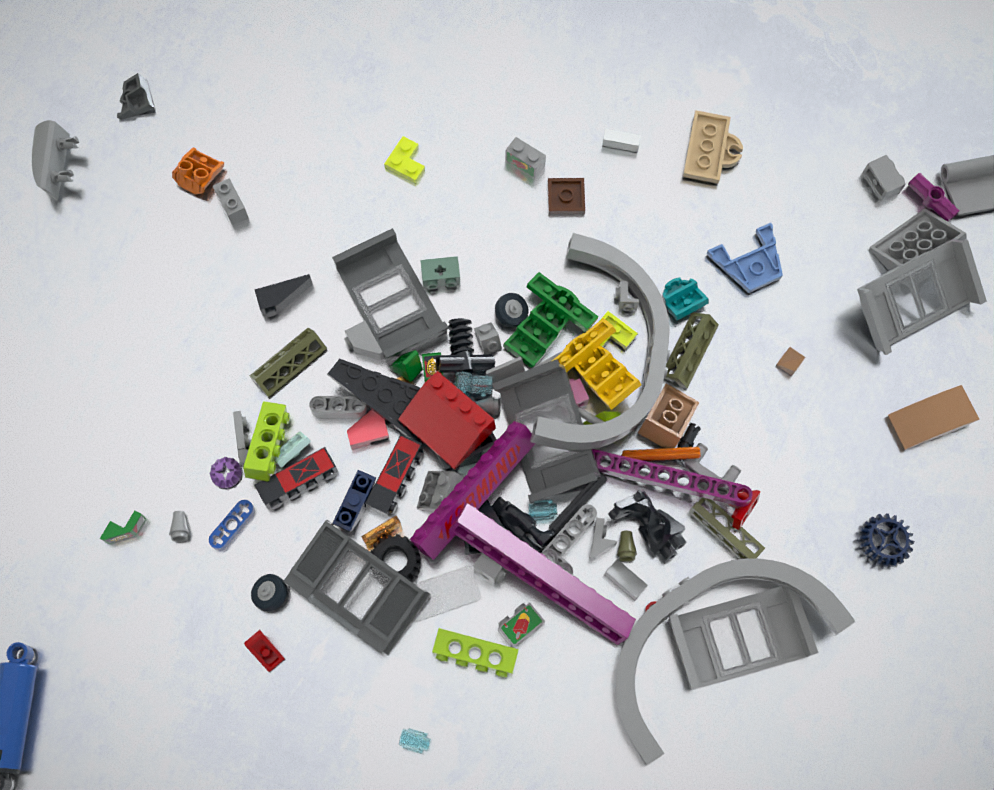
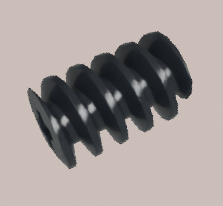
(459, 335)

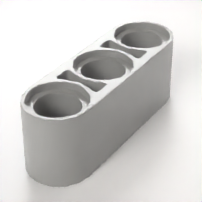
(331, 401)

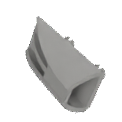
(49, 156)

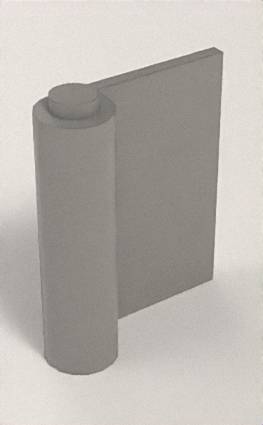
(970, 184)

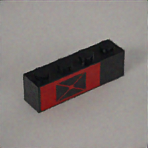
(394, 476)
(296, 478)

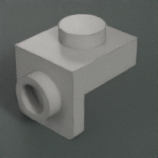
(624, 302)
(488, 338)

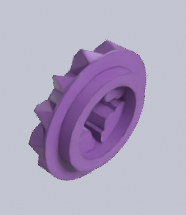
(232, 478)

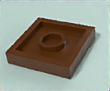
(566, 196)

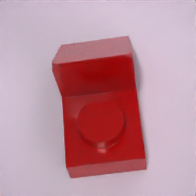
(742, 513)
(264, 650)

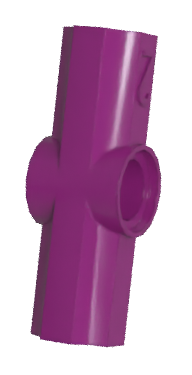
(926, 190)

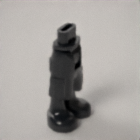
(521, 524)

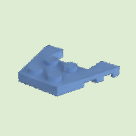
(753, 268)

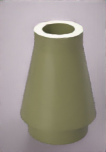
(626, 548)

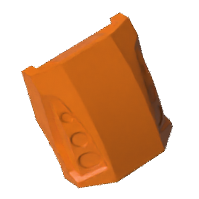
(196, 171)

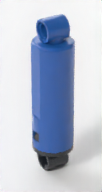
(16, 697)

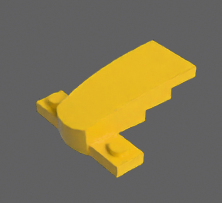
(597, 365)

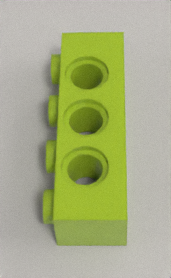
(263, 468)
(446, 638)

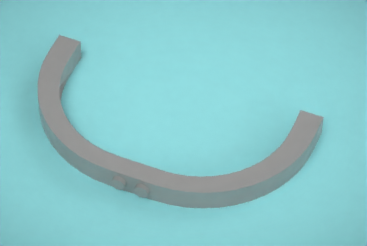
(620, 265)
(781, 573)

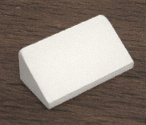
(621, 140)

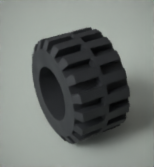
(404, 545)

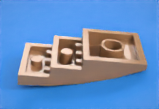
(933, 417)

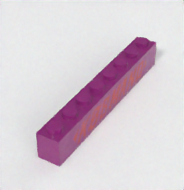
(473, 488)

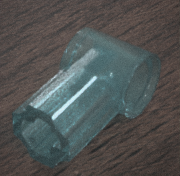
(473, 384)

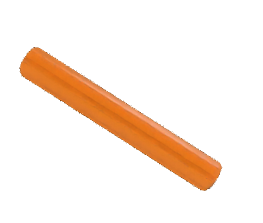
(663, 453)

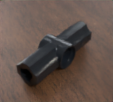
(464, 362)

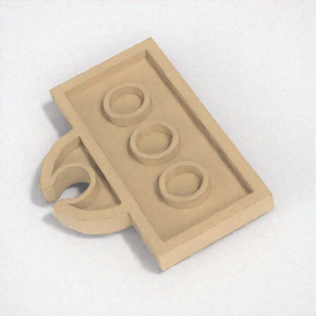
(710, 147)

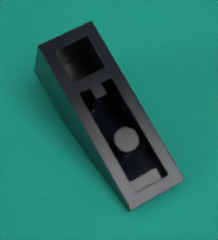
(278, 296)

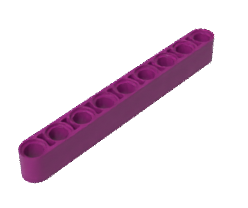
(674, 475)

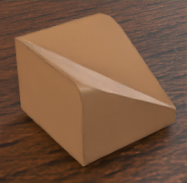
(790, 361)

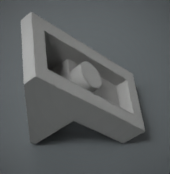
(600, 545)

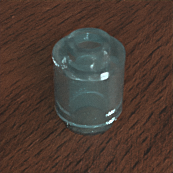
(543, 510)
(414, 740)

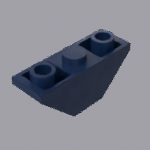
(354, 501)

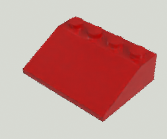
(447, 420)

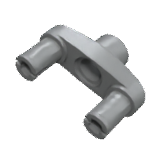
(694, 466)

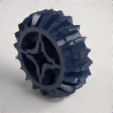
(900, 549)

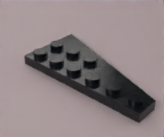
(379, 392)

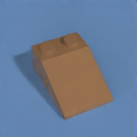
(668, 417)

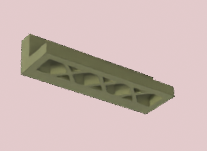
(693, 348)
(285, 355)
(723, 533)

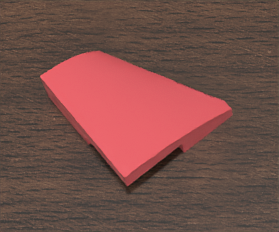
(366, 430)

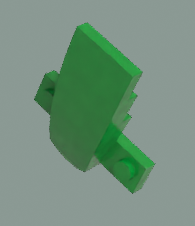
(547, 320)

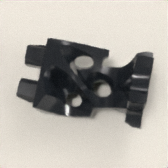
(659, 528)

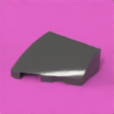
(135, 97)

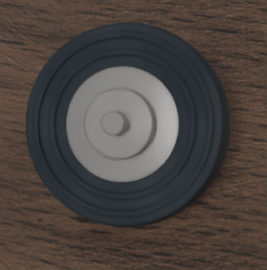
(511, 309)
(269, 592)

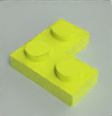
(401, 162)
(624, 334)

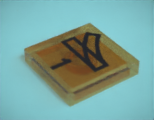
(391, 526)

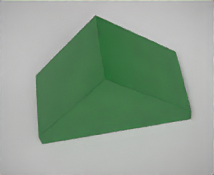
(407, 365)

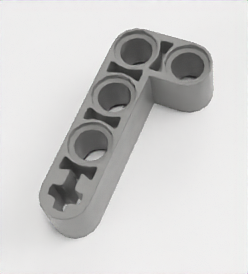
(570, 538)

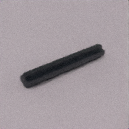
(580, 500)

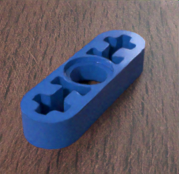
(230, 516)

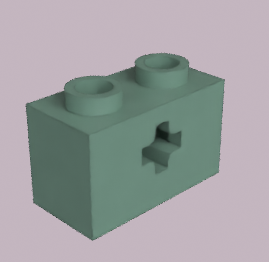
(447, 266)

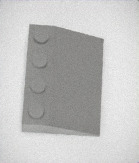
(914, 238)

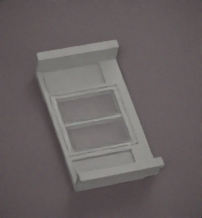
(920, 292)
(743, 636)

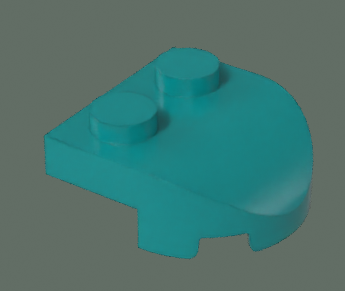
(683, 297)

